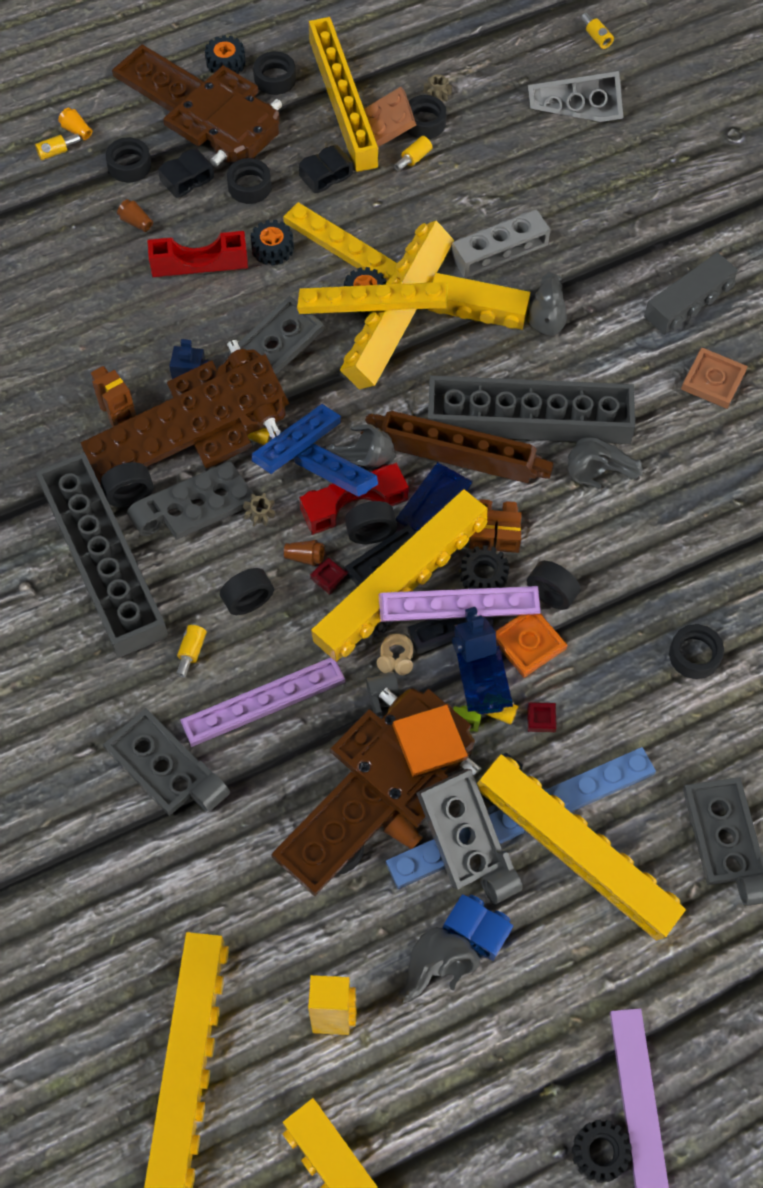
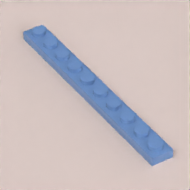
(575, 794)

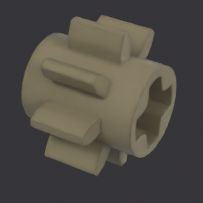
(438, 87)
(262, 502)

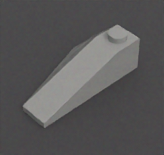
(584, 97)

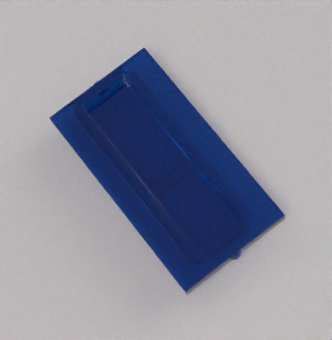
(432, 496)
(485, 684)

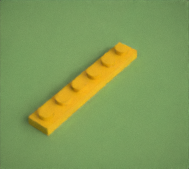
(338, 241)
(372, 298)

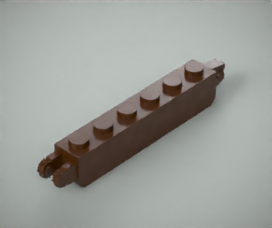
(462, 447)

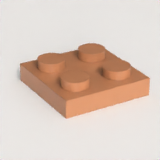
(390, 116)
(714, 378)

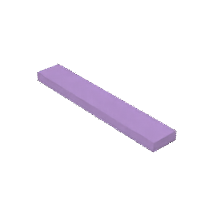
(452, 603)
(262, 701)
(638, 1099)

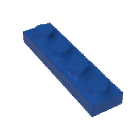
(296, 438)
(336, 470)

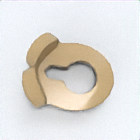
(401, 665)

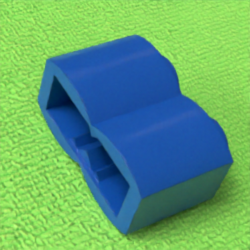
(481, 927)

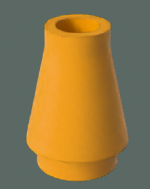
(74, 123)

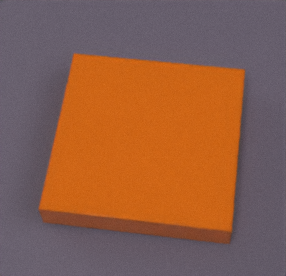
(529, 642)
(429, 740)

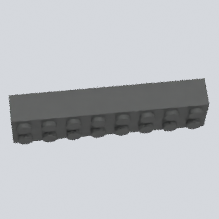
(534, 408)
(102, 555)

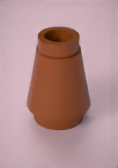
(134, 215)
(305, 552)
(402, 830)

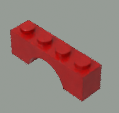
(171, 258)
(322, 506)

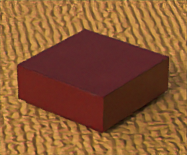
(328, 575)
(541, 717)

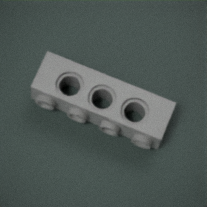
(500, 243)

